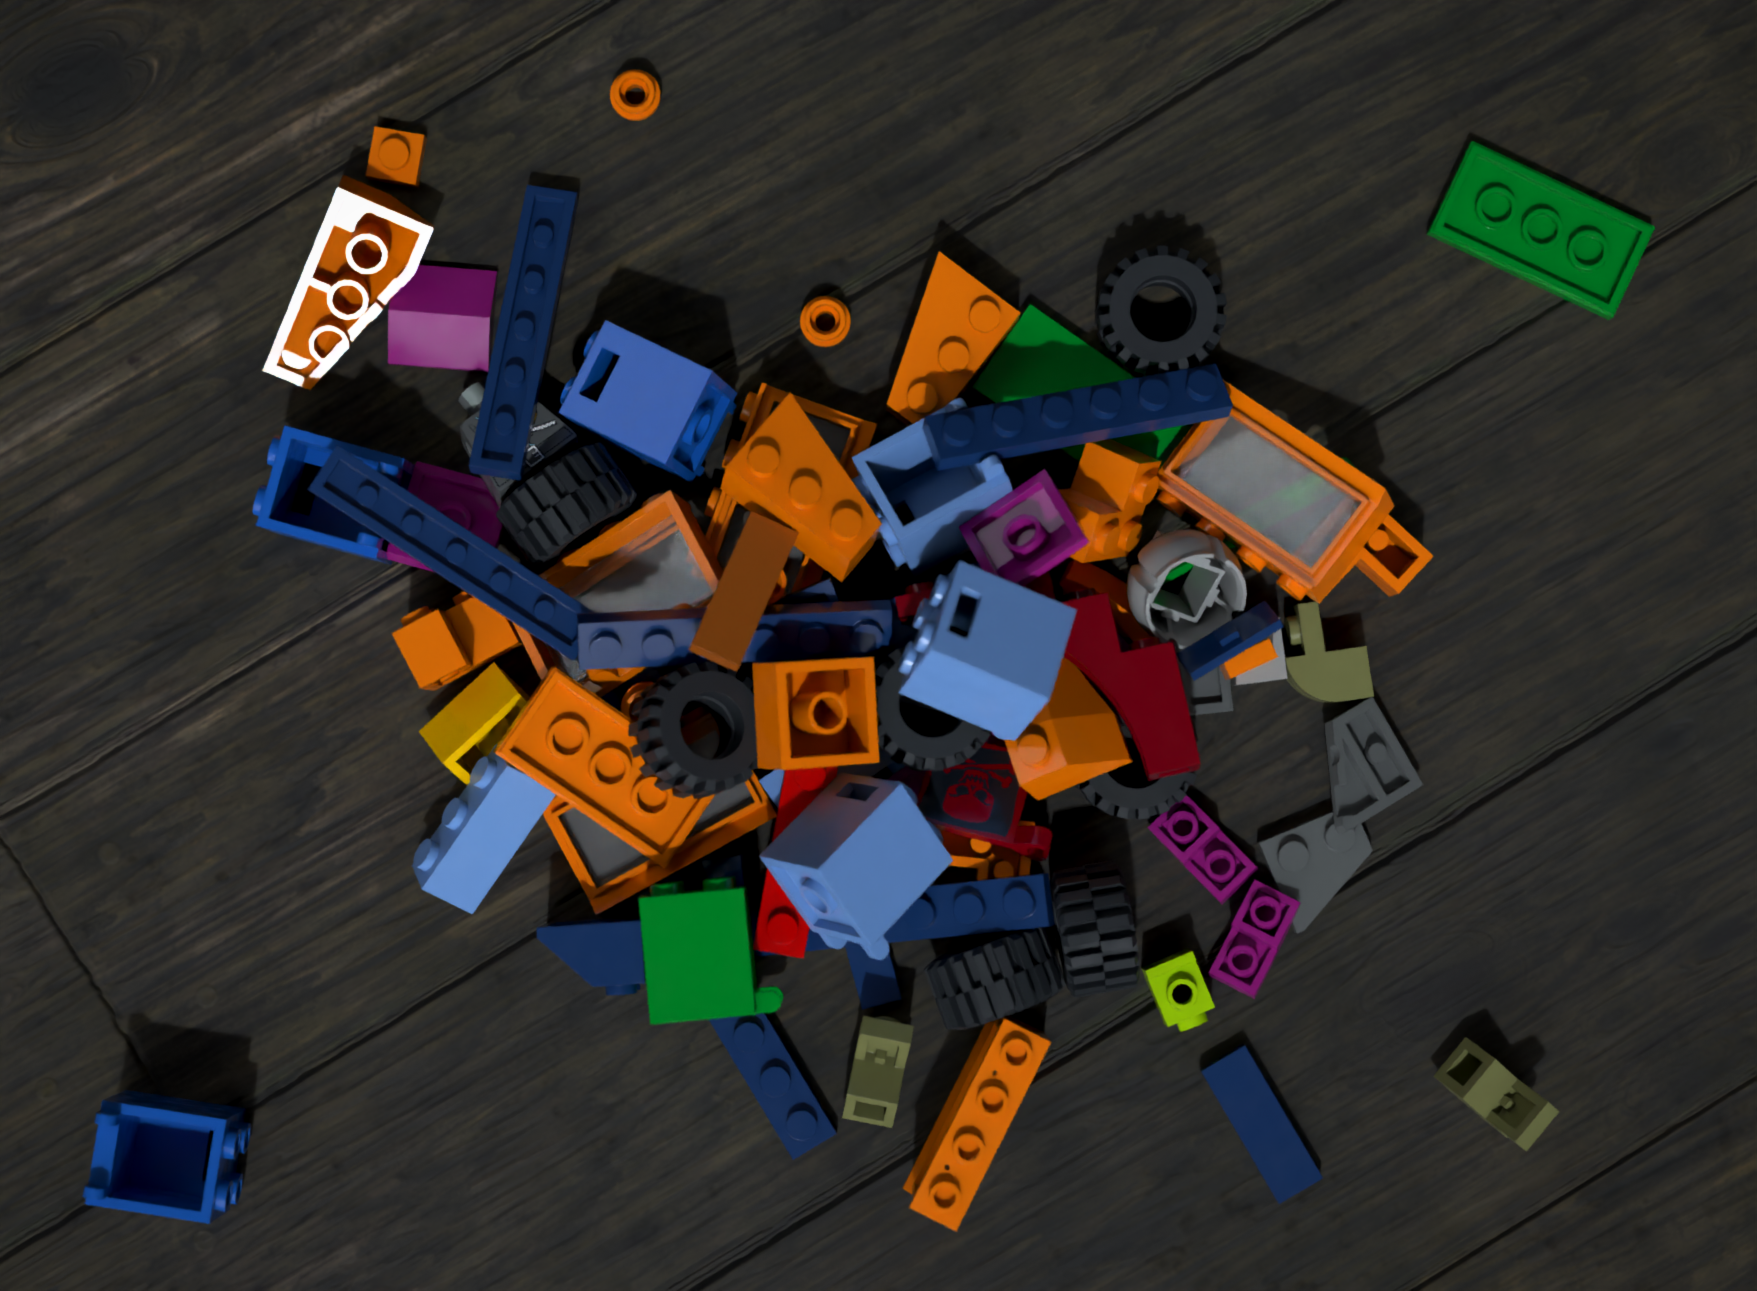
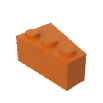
(800, 484)

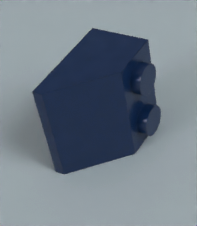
(600, 951)

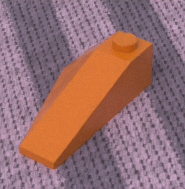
(354, 269)
(1068, 738)

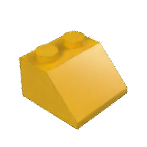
(475, 721)

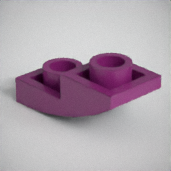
(1203, 849)
(1254, 939)

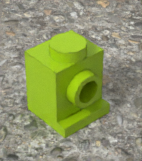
(1165, 975)

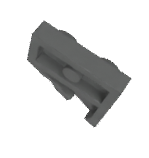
(1365, 765)
(1313, 863)

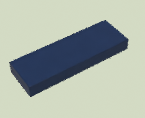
(1261, 1123)

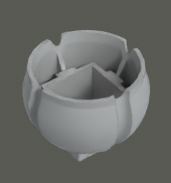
(1206, 598)

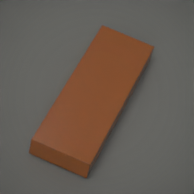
(743, 591)

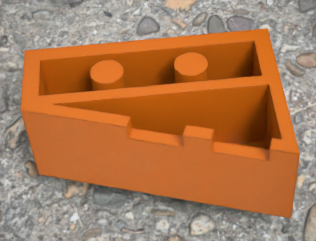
(949, 342)

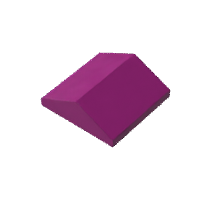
(443, 319)
(1025, 532)

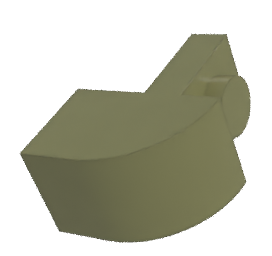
(1323, 674)
(877, 1071)
(1496, 1094)

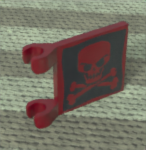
(982, 803)

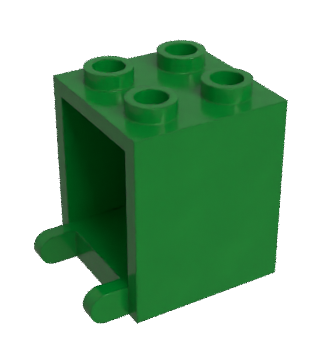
(701, 953)

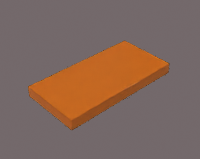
(584, 756)

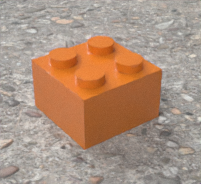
(815, 713)

